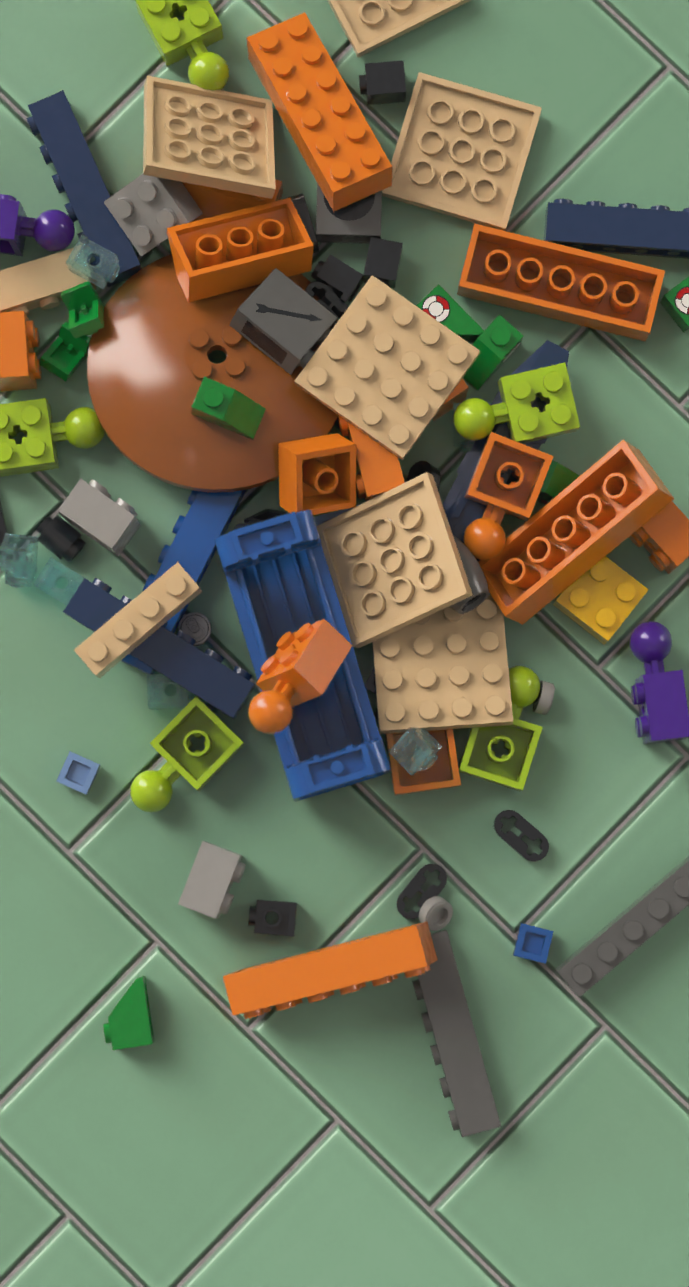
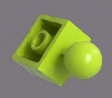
(187, 37)
(476, 417)
(39, 447)
(518, 739)
(152, 788)

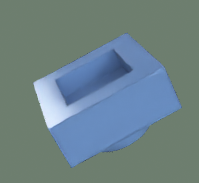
(78, 773)

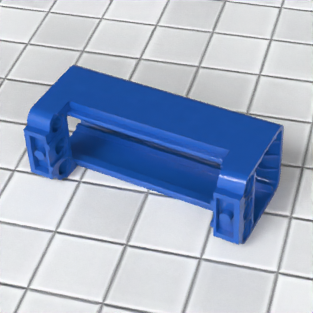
(278, 587)

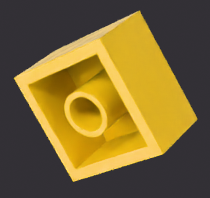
(601, 599)

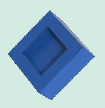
(533, 943)

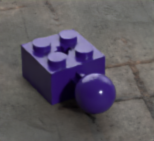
(51, 229)
(657, 692)

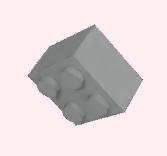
(149, 208)
(99, 517)
(211, 880)

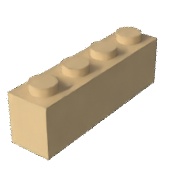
(37, 283)
(138, 620)

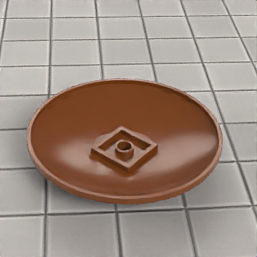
(149, 371)

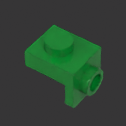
(84, 308)
(65, 353)

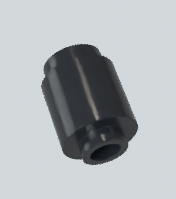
(60, 538)

